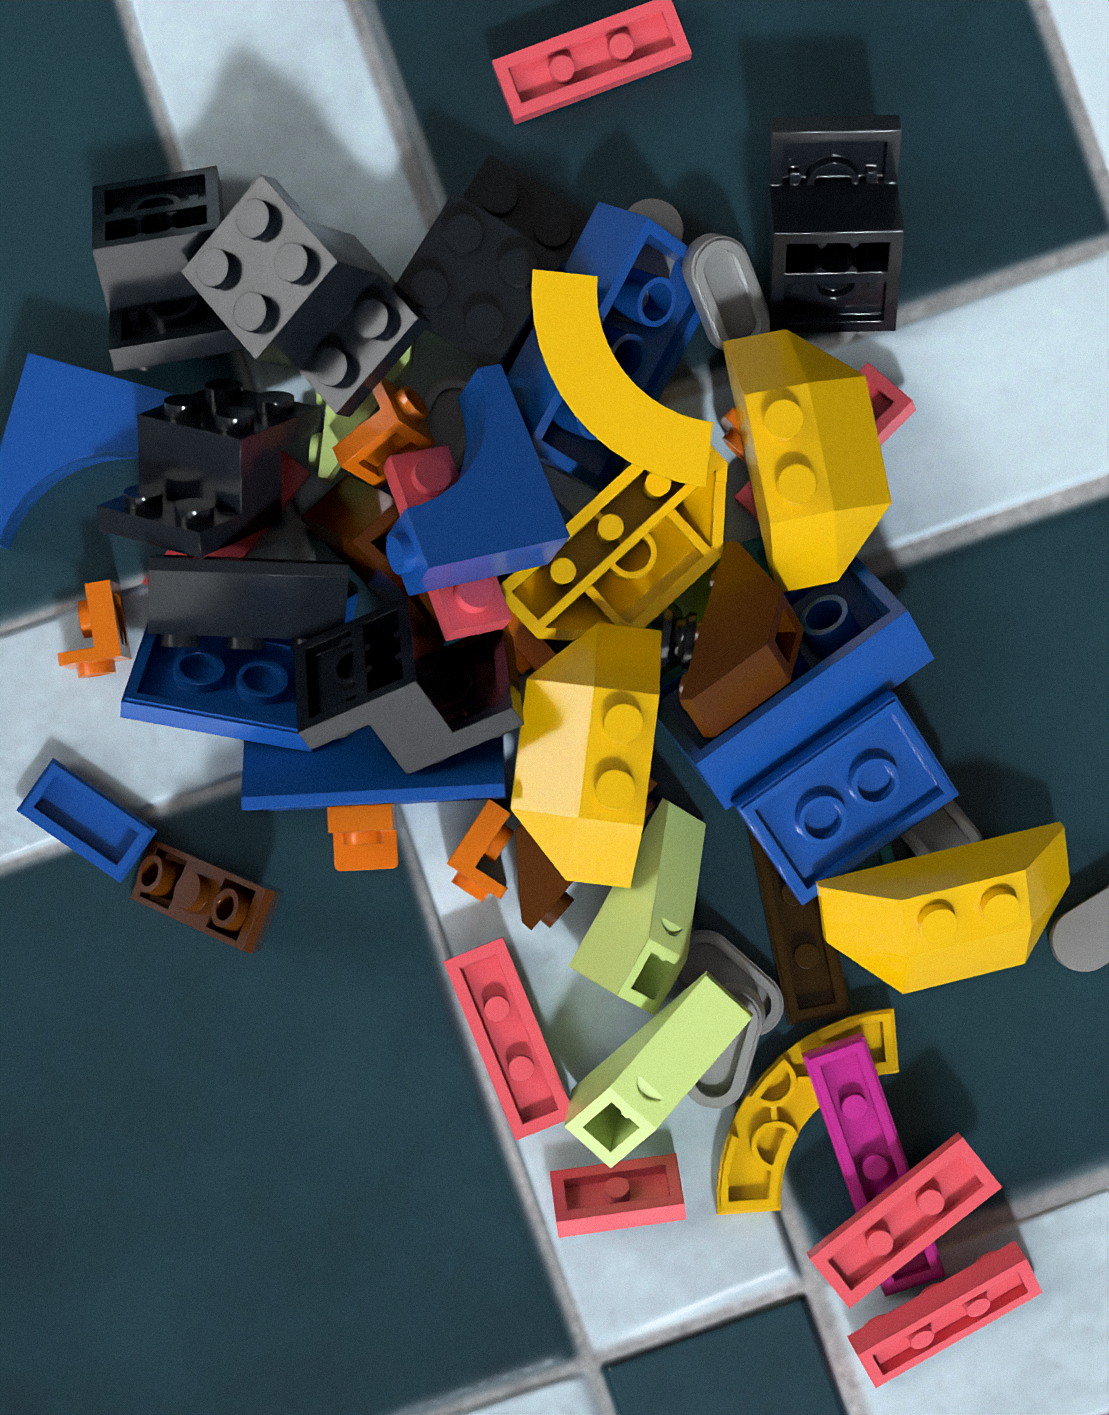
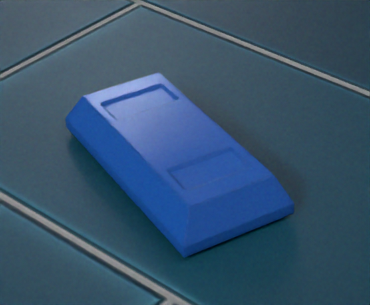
(87, 820)

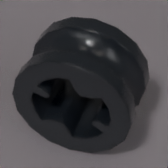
(678, 638)

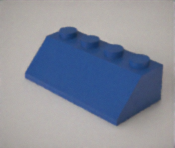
(643, 348)
(850, 653)
(365, 773)

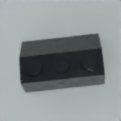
(244, 599)

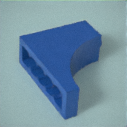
(60, 425)
(496, 513)

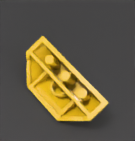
(807, 455)
(625, 555)
(590, 752)
(948, 909)

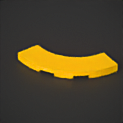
(602, 392)
(780, 1106)

